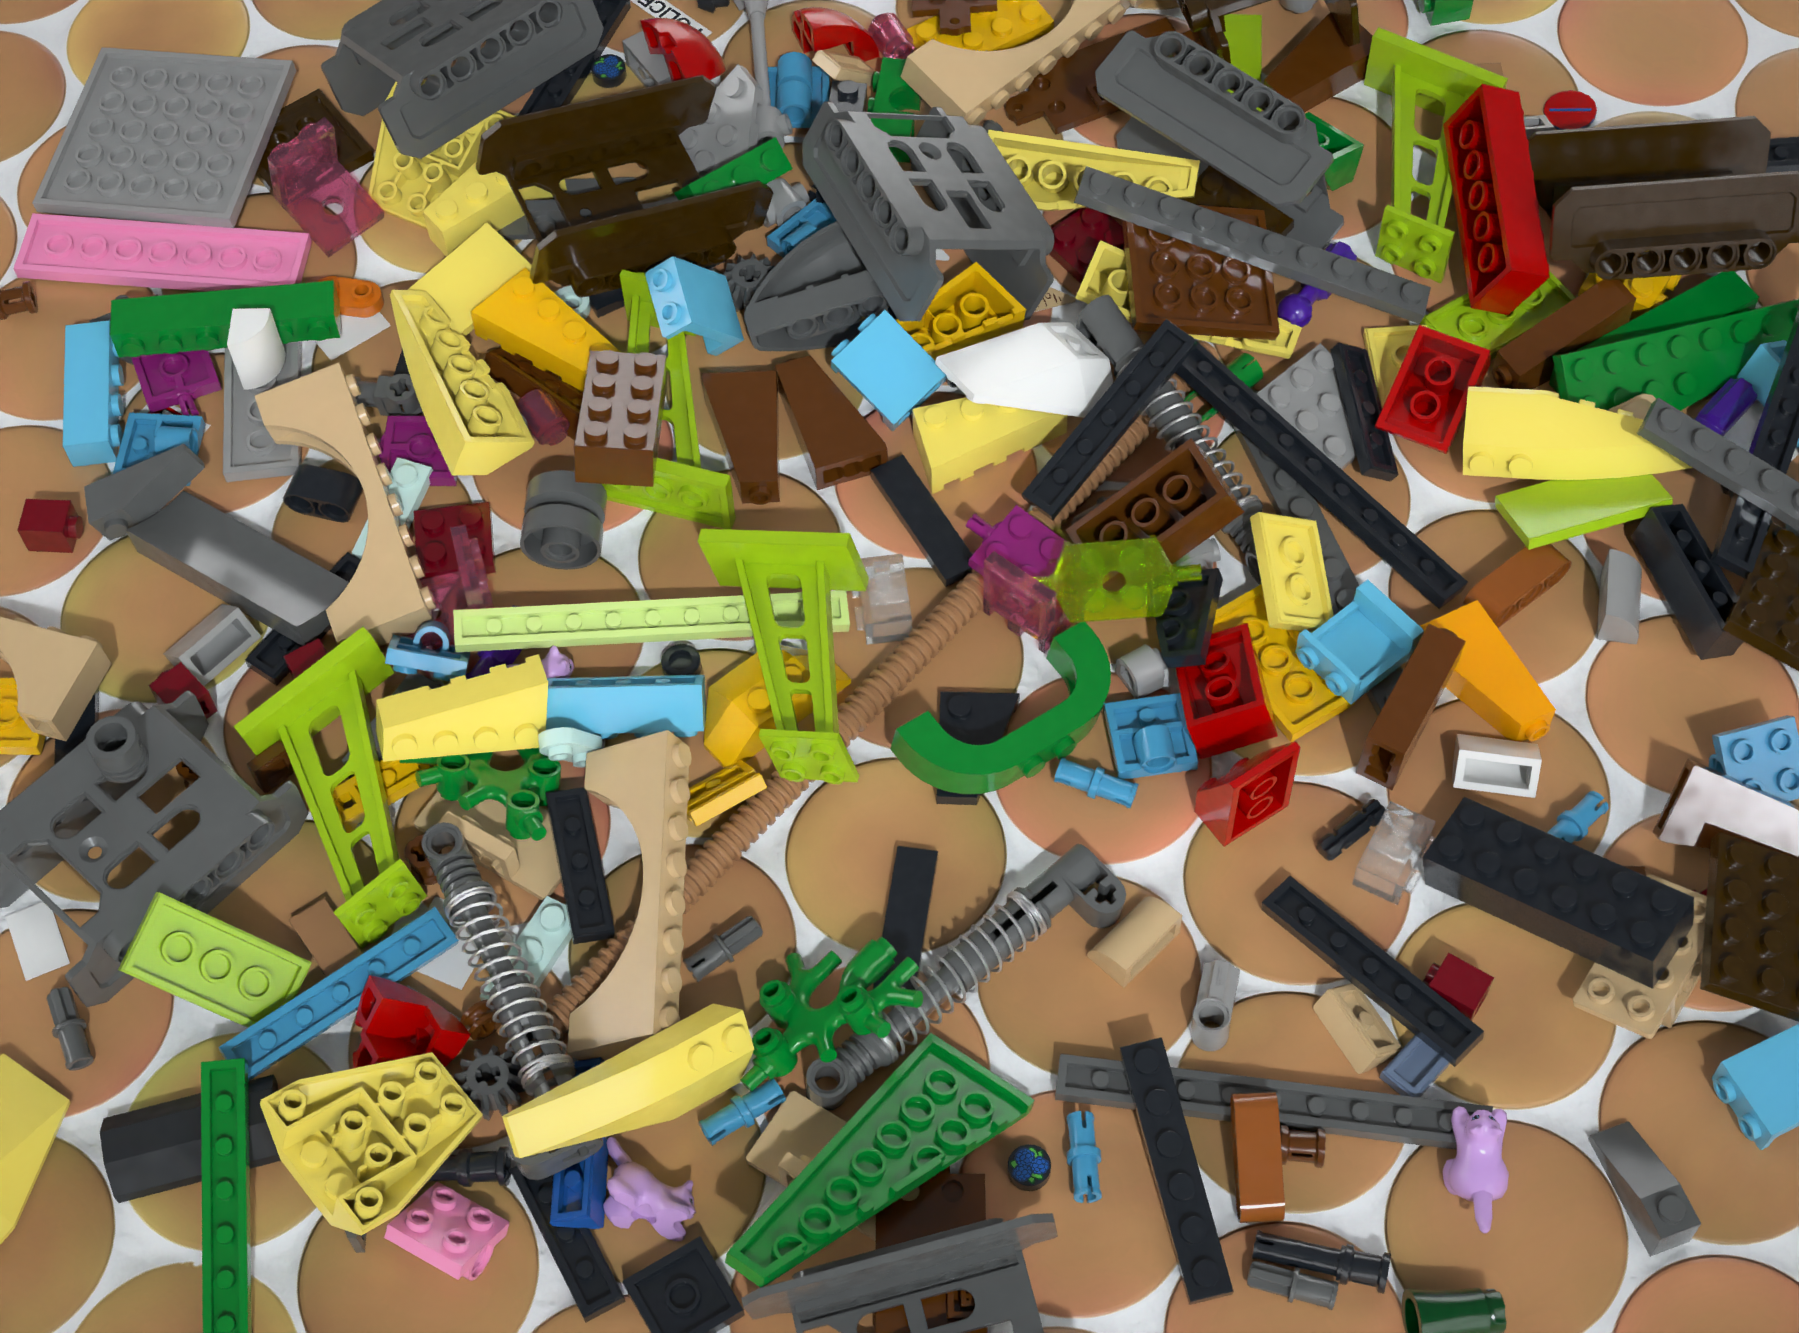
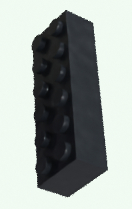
(1559, 891)

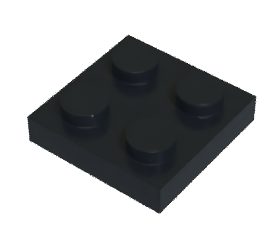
(684, 1293)

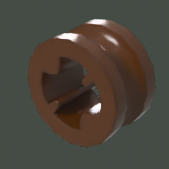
(480, 1020)

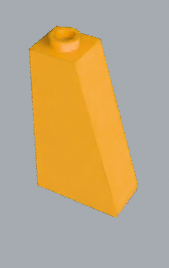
(1494, 678)

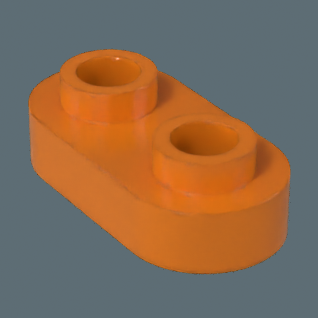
(349, 296)

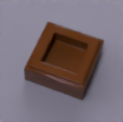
(271, 767)

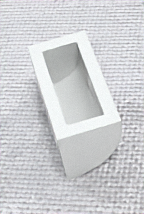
(255, 346)
(1496, 765)

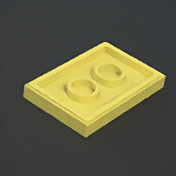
(471, 276)
(1386, 354)
(1291, 572)

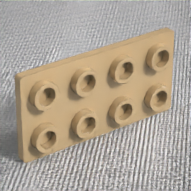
(524, 862)
(1637, 1005)
(795, 1139)

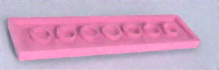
(159, 254)

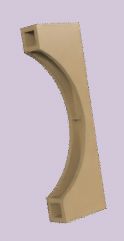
(976, 81)
(386, 588)
(52, 674)
(642, 991)

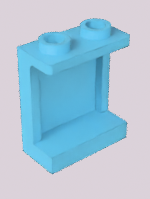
(695, 302)
(888, 368)
(1360, 643)
(1763, 1087)

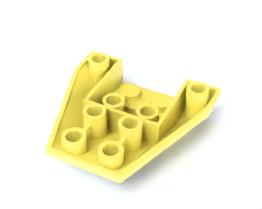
(409, 184)
(28, 1125)
(369, 1135)

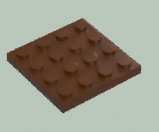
(1197, 286)

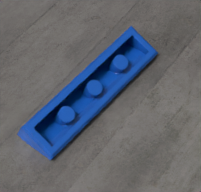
(581, 1188)

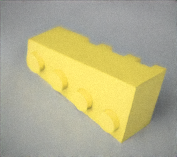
(472, 203)
(966, 436)
(466, 716)

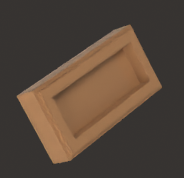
(325, 937)

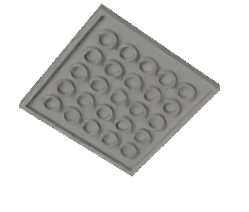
(166, 137)

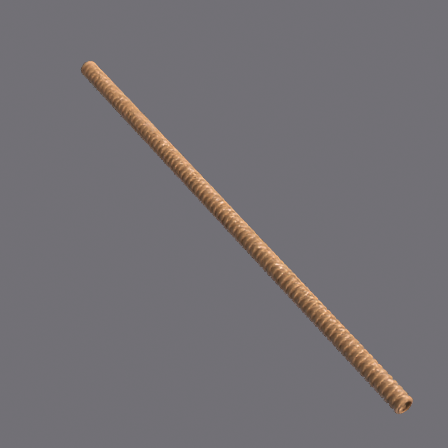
(852, 718)

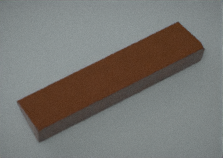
(522, 377)

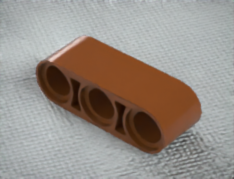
(1519, 582)
(1257, 1157)

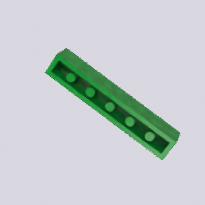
(1711, 299)
(204, 318)

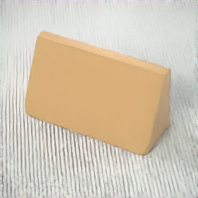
(1356, 1027)

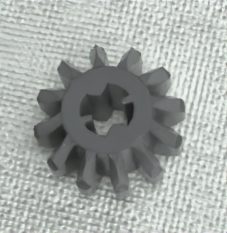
(746, 278)
(486, 1068)

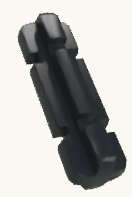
(1350, 830)

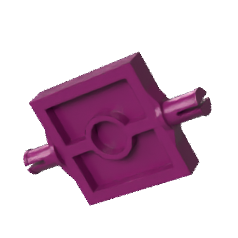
(176, 379)
(412, 440)
(1018, 540)

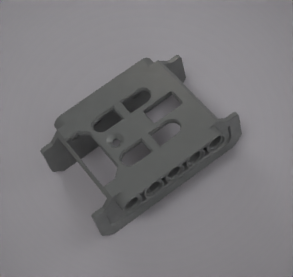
(411, 44)
(1187, 113)
(897, 234)
(80, 809)
(972, 1258)

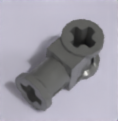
(389, 394)

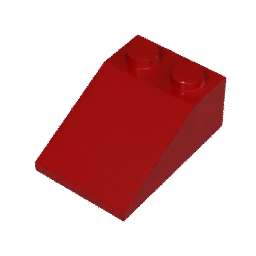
(1432, 389)
(1227, 696)
(1248, 793)

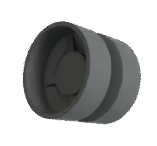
(563, 521)

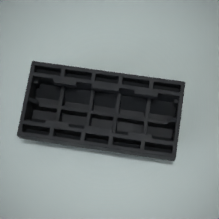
(161, 1143)

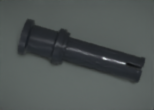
(476, 1167)
(1343, 1263)

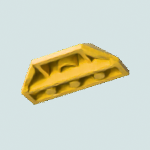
(741, 706)

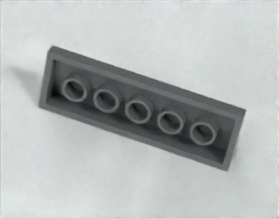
(240, 566)

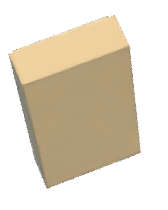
(844, 67)

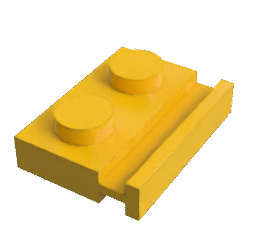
(723, 791)

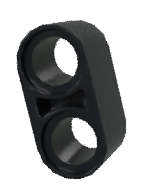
(323, 493)

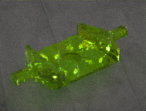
(1141, 561)

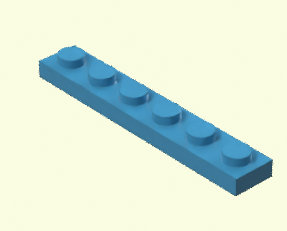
(339, 993)

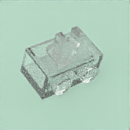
(885, 603)
(1394, 853)

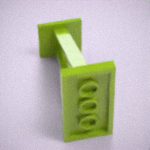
(1438, 84)
(680, 486)
(815, 565)
(297, 713)

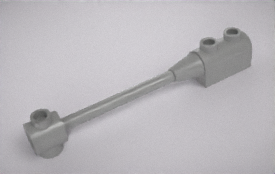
(653, 71)
(769, 118)

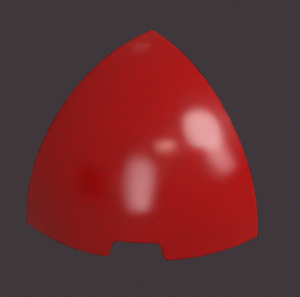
(826, 28)
(684, 48)
(403, 1025)

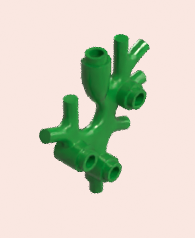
(517, 789)
(854, 1005)

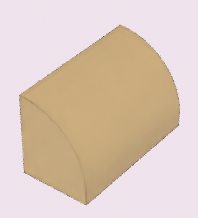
(1136, 940)

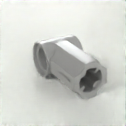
(1214, 1004)

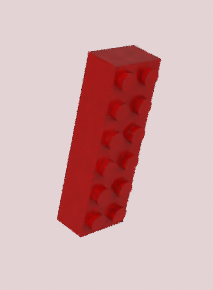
(1495, 200)

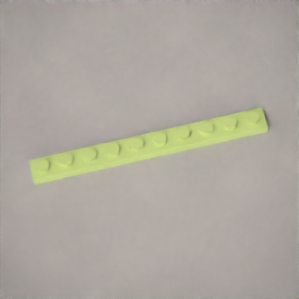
(626, 622)

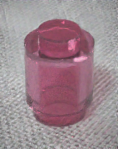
(891, 36)
(544, 417)

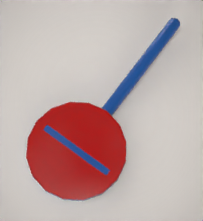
(1570, 110)

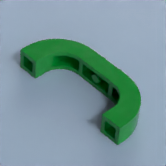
(980, 769)

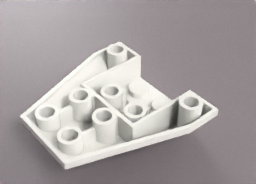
(1034, 369)

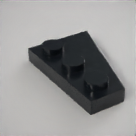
(1189, 620)
(974, 720)

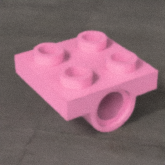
(448, 1232)

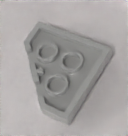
(730, 124)
(1313, 404)

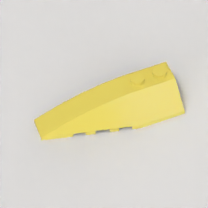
(1054, 168)
(1109, 277)
(463, 406)
(1554, 438)
(640, 1085)

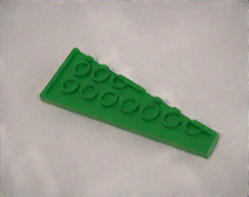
(1672, 363)
(905, 1133)

